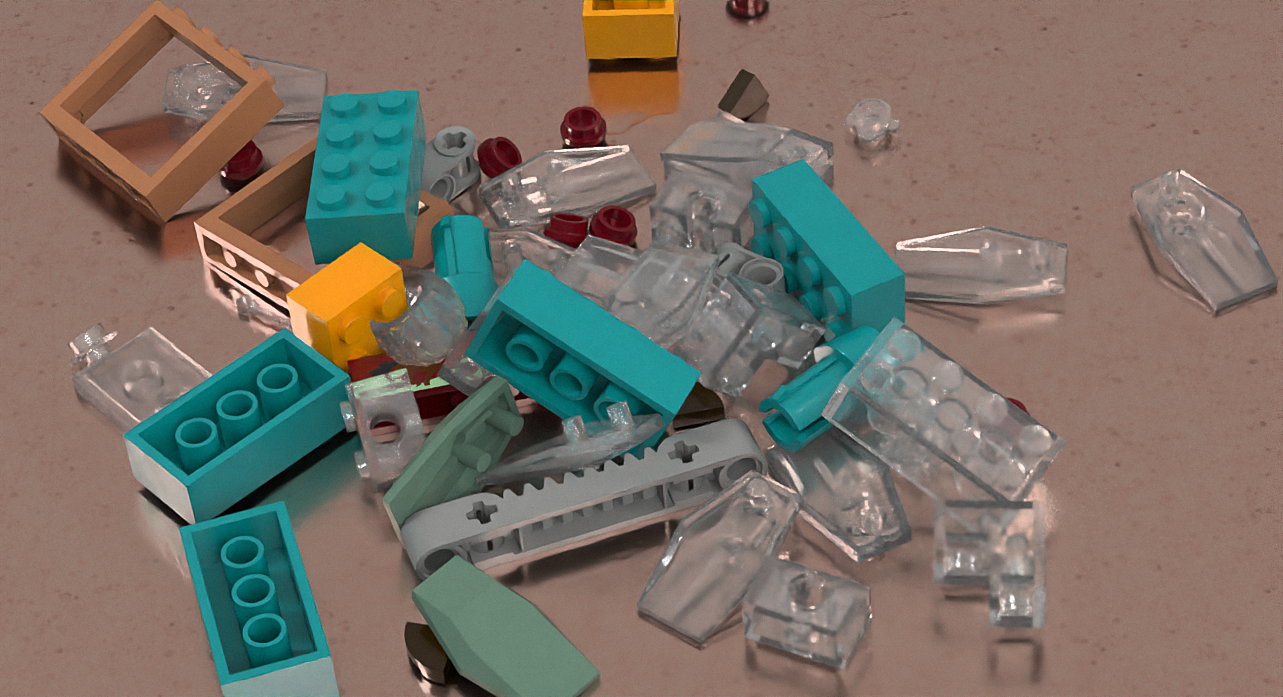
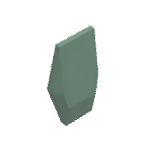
(456, 453)
(500, 635)

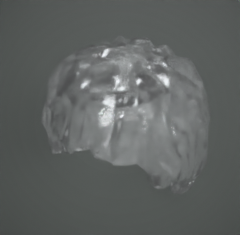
(428, 328)

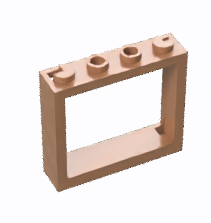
(205, 151)
(226, 228)

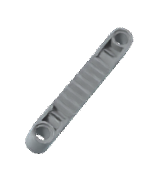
(583, 506)

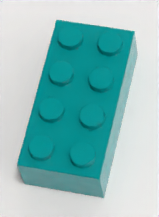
(367, 175)
(824, 252)
(577, 354)
(239, 427)
(258, 606)

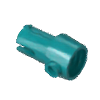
(465, 260)
(804, 398)

